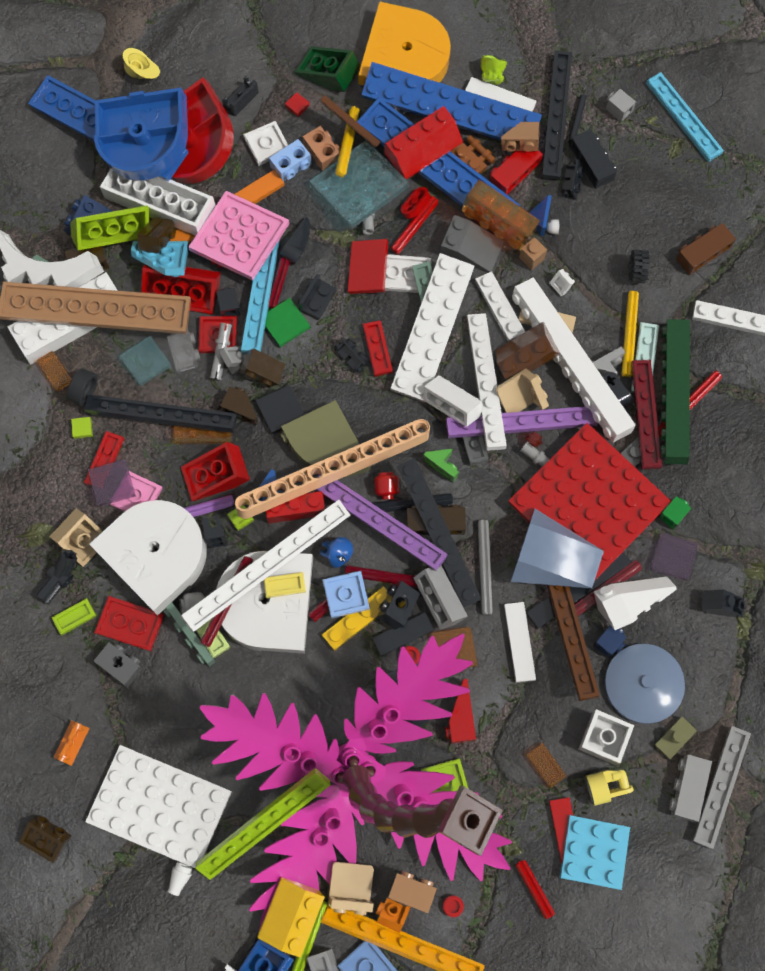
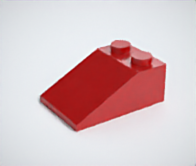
(215, 472)

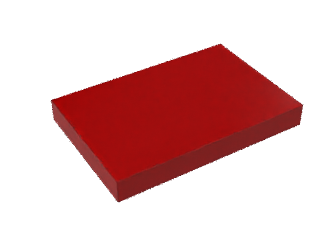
(368, 266)
(129, 623)

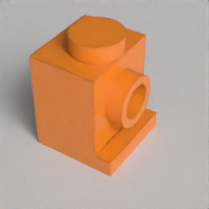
(390, 920)

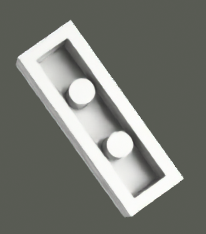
(452, 401)

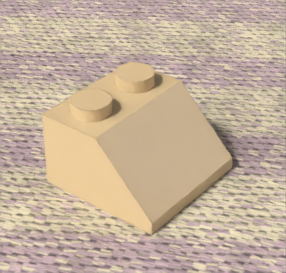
(76, 535)

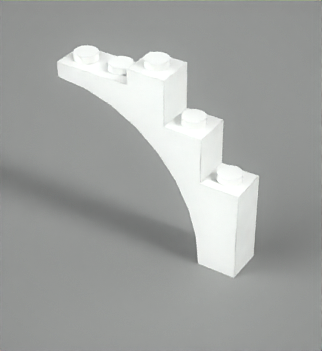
(65, 273)

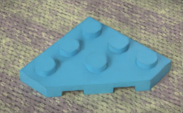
(168, 261)

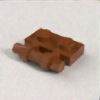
(466, 154)

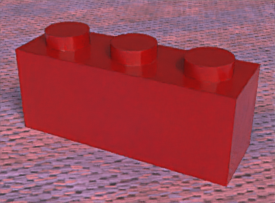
(515, 169)
(302, 507)

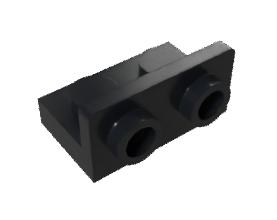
(316, 297)

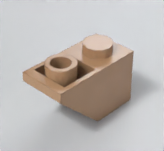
(522, 137)

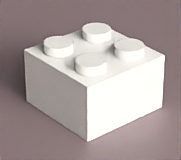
(606, 737)

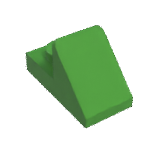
(438, 459)

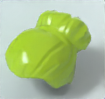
(492, 69)

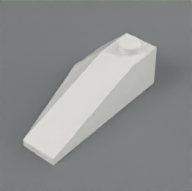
(625, 600)

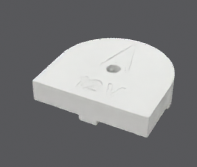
(130, 552)
(278, 623)

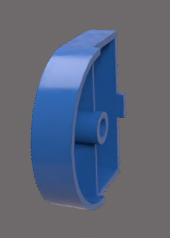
(142, 132)

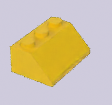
(291, 916)

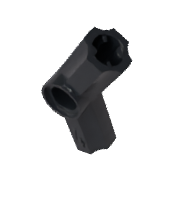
(58, 576)

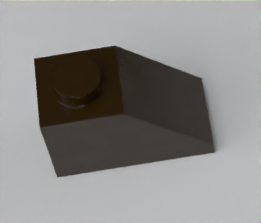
(238, 402)

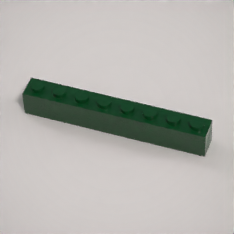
(676, 392)

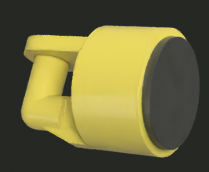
(598, 788)

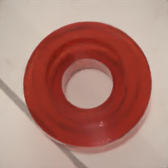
(534, 439)

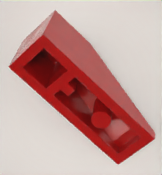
(461, 723)

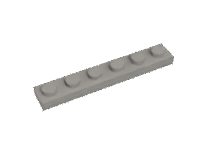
(721, 787)

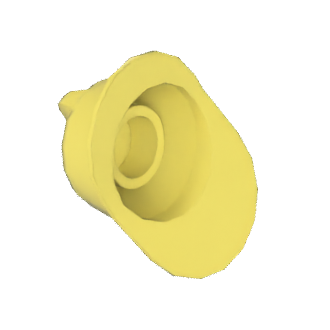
(139, 65)

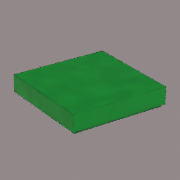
(285, 322)

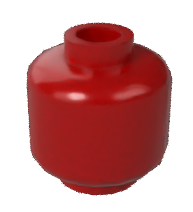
(386, 485)

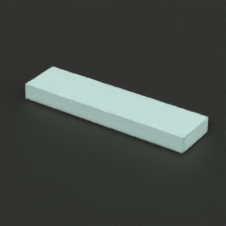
(646, 344)

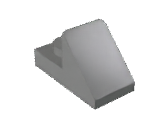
(232, 358)
(606, 363)

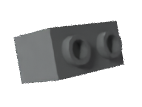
(107, 660)

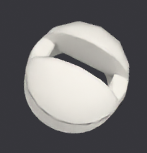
(553, 227)

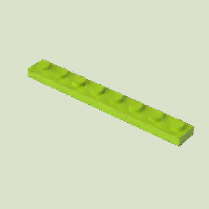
(263, 823)

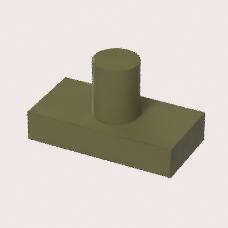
(675, 738)

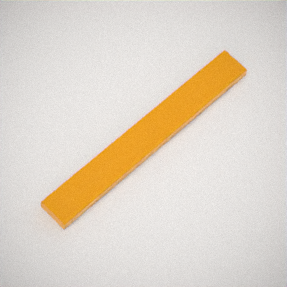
(398, 943)

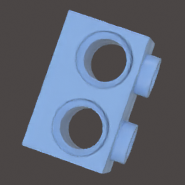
(287, 157)

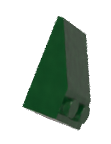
(329, 67)

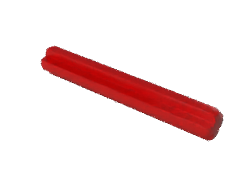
(414, 225)

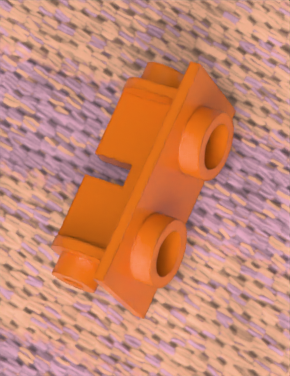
(71, 743)

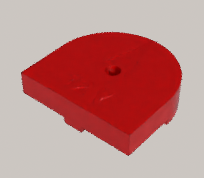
(208, 135)

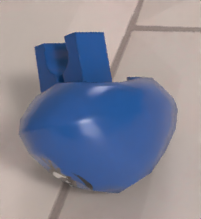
(338, 551)

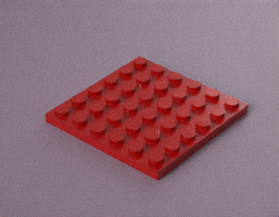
(593, 494)

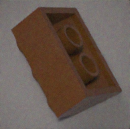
(527, 351)

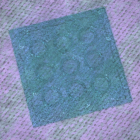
(364, 188)

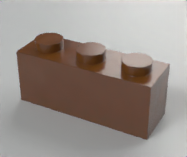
(705, 248)

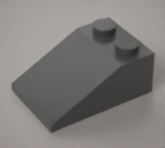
(471, 244)

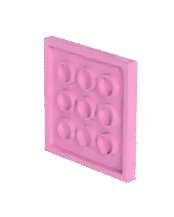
(239, 235)

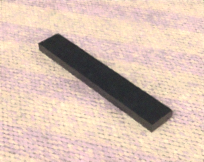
(544, 611)

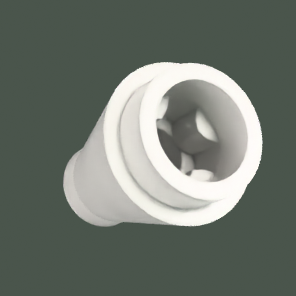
(179, 877)

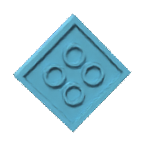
(595, 852)

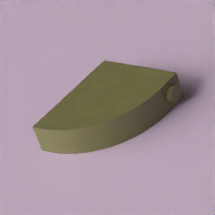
(320, 436)

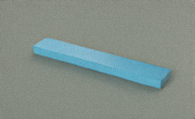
(684, 117)

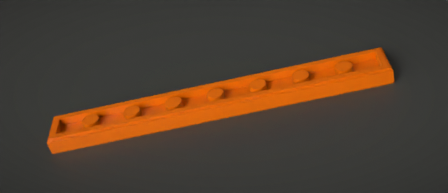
(253, 193)

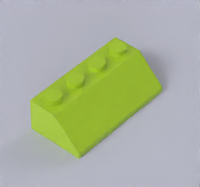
(109, 227)

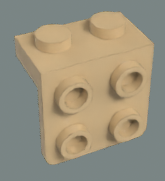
(521, 392)
(351, 888)

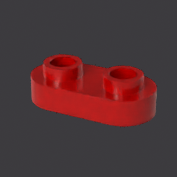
(415, 202)

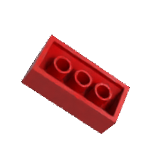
(423, 143)
(196, 283)

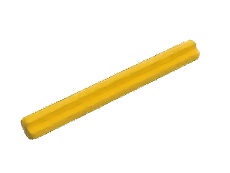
(347, 143)
(630, 332)

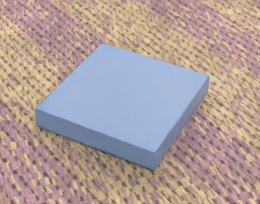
(346, 594)

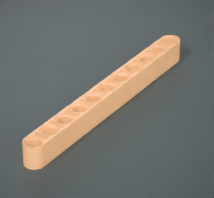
(327, 475)

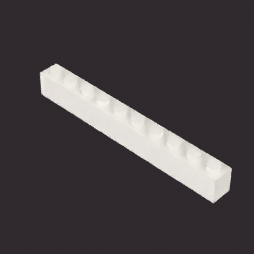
(575, 362)

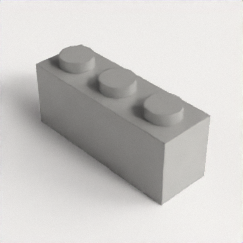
(440, 597)
(690, 788)

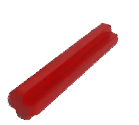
(535, 889)

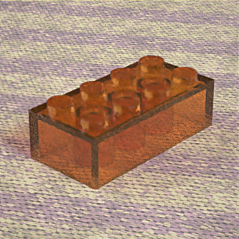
(500, 215)

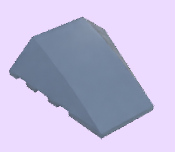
(556, 556)

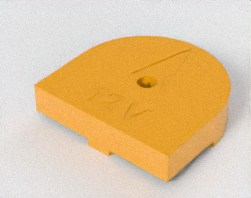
(407, 42)

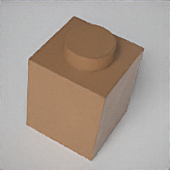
(533, 253)

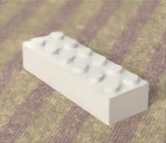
(164, 198)
(41, 338)

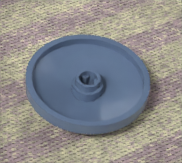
(644, 684)

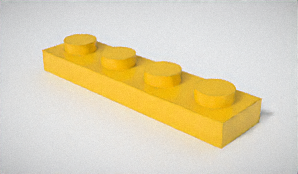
(353, 623)

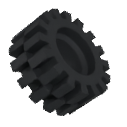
(639, 266)

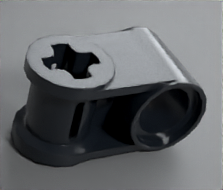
(618, 388)

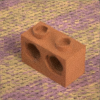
(319, 149)

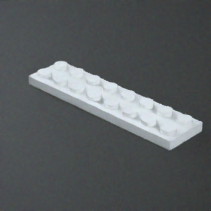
(432, 327)

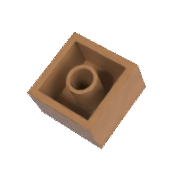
(412, 892)

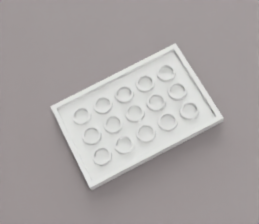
(158, 806)

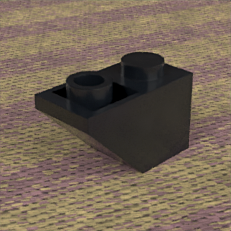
(723, 603)

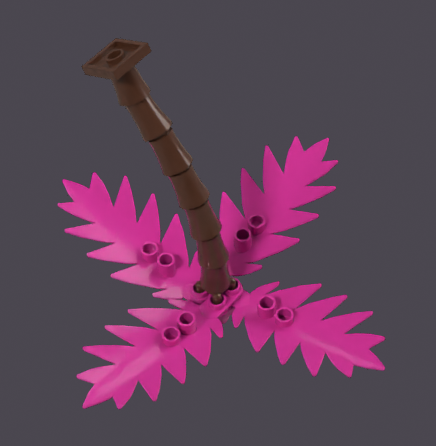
(374, 792)

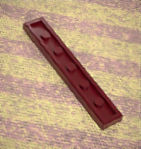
(646, 414)

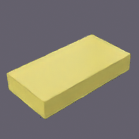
(284, 585)

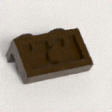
(44, 838)

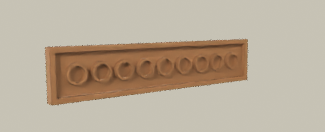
(94, 307)

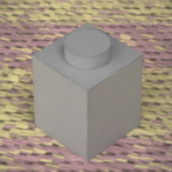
(620, 104)

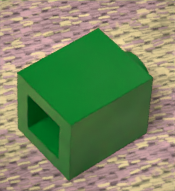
(675, 512)

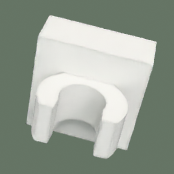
(562, 282)

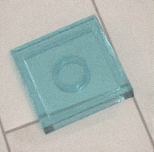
(145, 361)

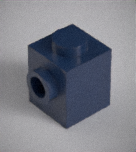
(611, 641)

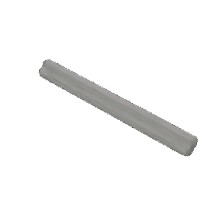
(485, 568)

